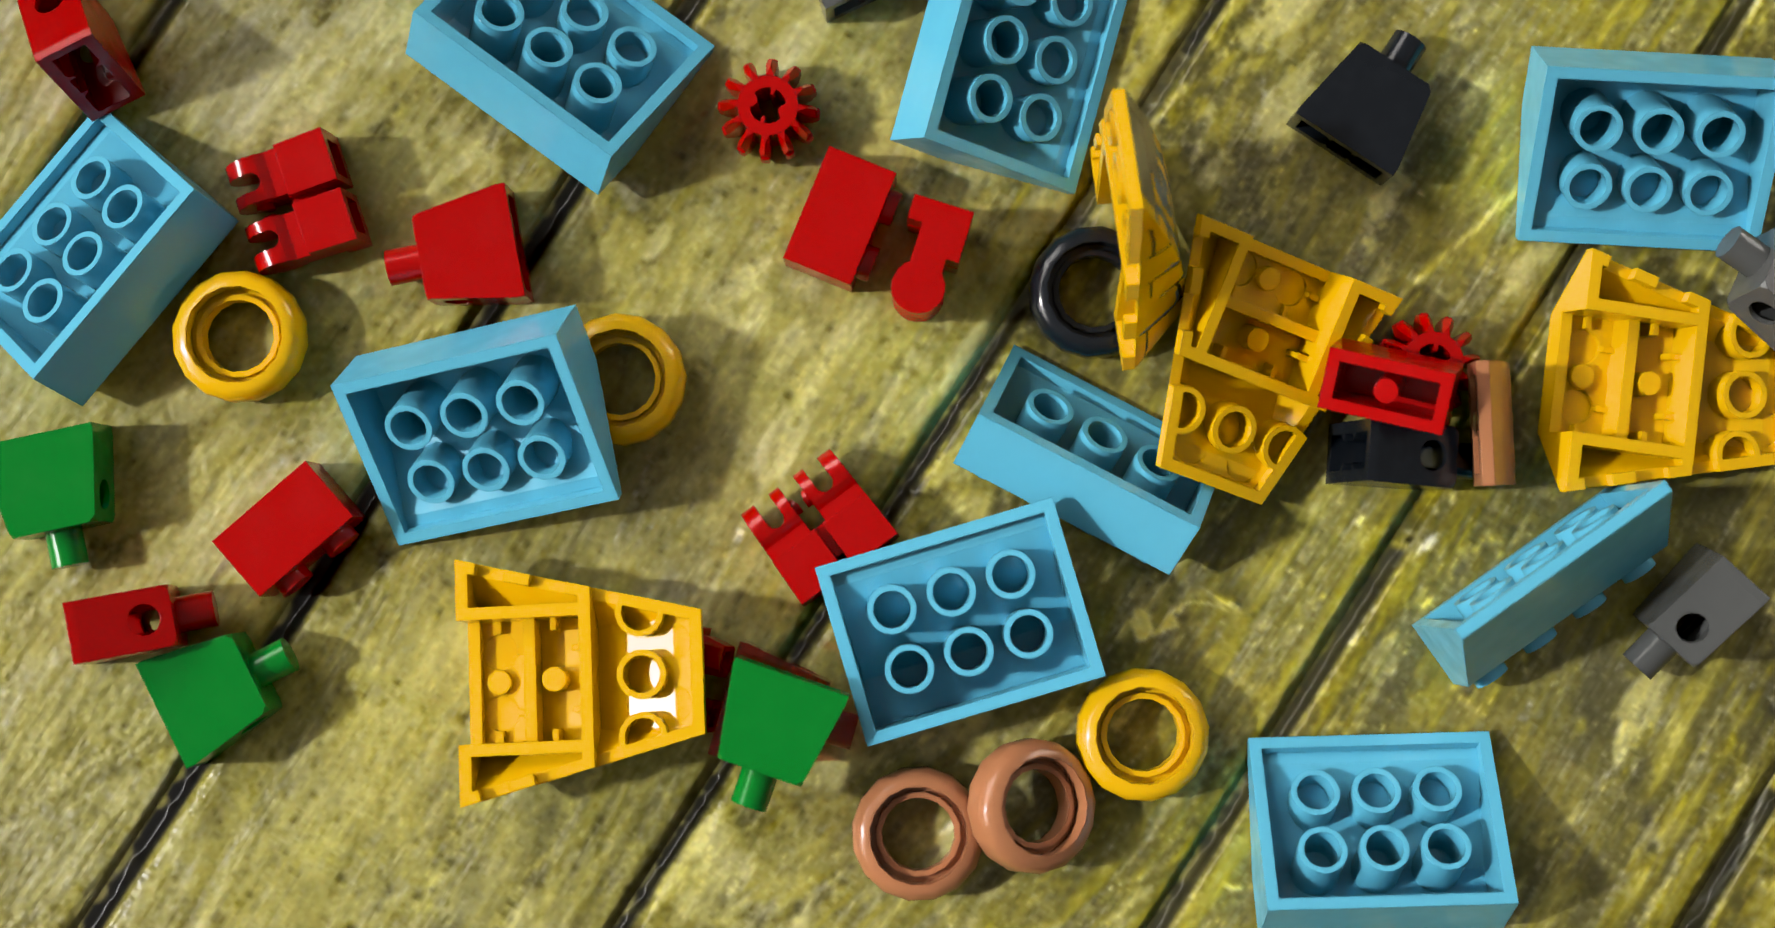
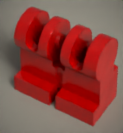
(324, 213)
(941, 239)
(850, 528)

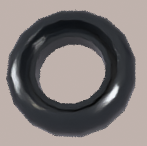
(1045, 298)

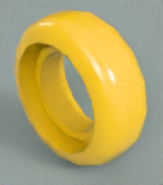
(204, 304)
(667, 366)
(1186, 755)

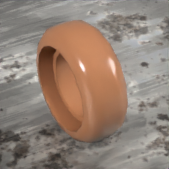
(988, 803)
(870, 849)

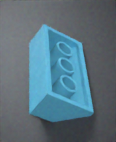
(1090, 452)

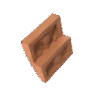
(1491, 423)

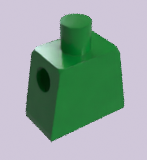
(57, 487)
(216, 691)
(774, 728)

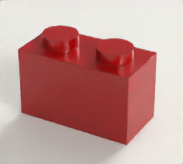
(842, 220)
(1390, 385)
(291, 531)

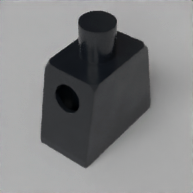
(1368, 107)
(1395, 456)

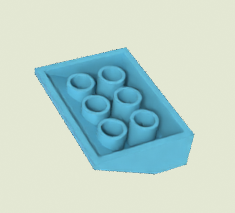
(563, 74)
(1009, 85)
(1644, 147)
(98, 255)
(482, 425)
(1548, 581)
(960, 622)
(1378, 832)

